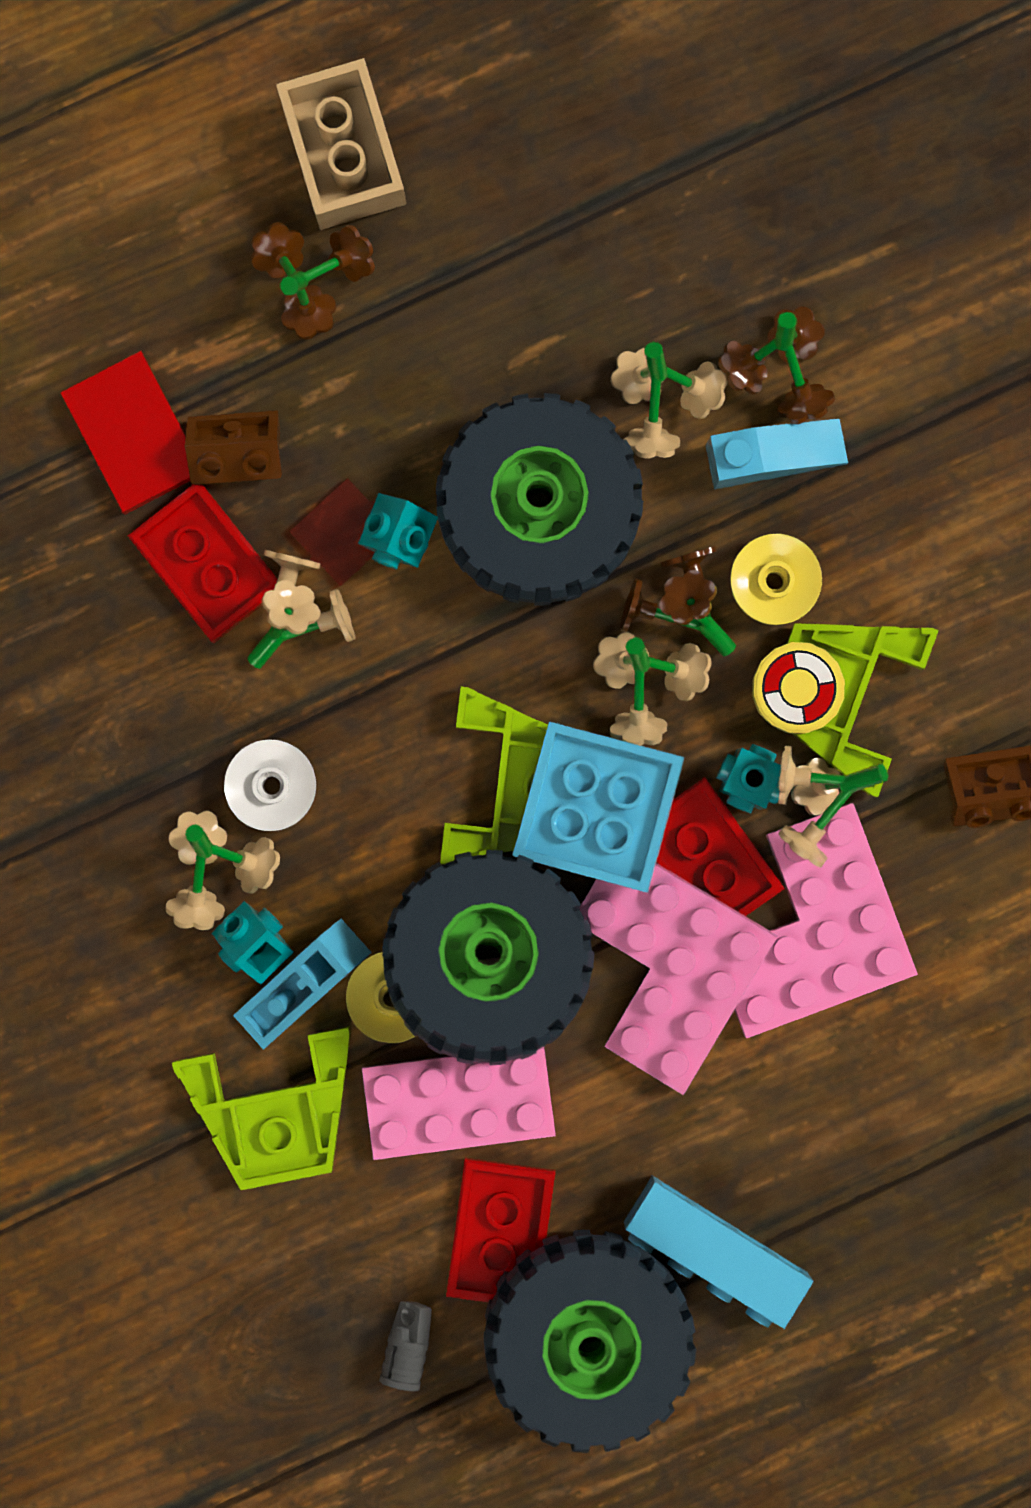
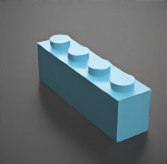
(718, 1253)

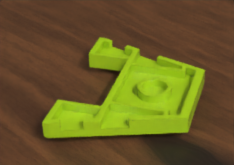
(856, 653)
(518, 763)
(278, 1131)

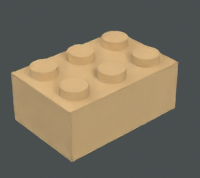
(342, 144)

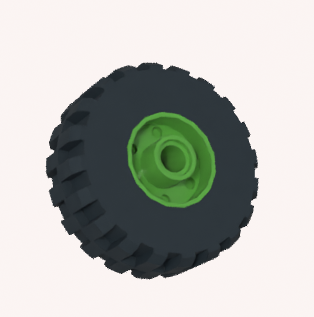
(550, 451)
(499, 908)
(599, 1387)

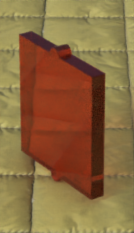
(334, 531)

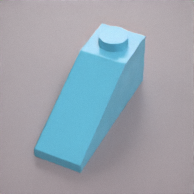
(774, 451)
(302, 983)

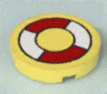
(798, 688)

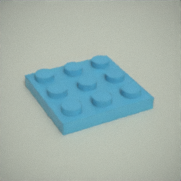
(598, 806)

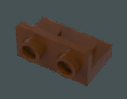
(233, 447)
(990, 786)

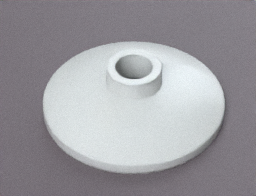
(246, 781)

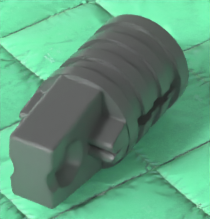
(407, 1347)

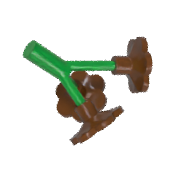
(306, 306)
(795, 337)
(684, 601)

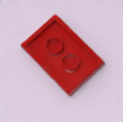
(130, 431)
(204, 561)
(714, 852)
(498, 1218)

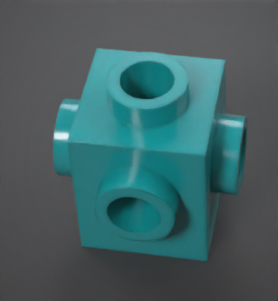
(397, 531)
(734, 783)
(252, 942)

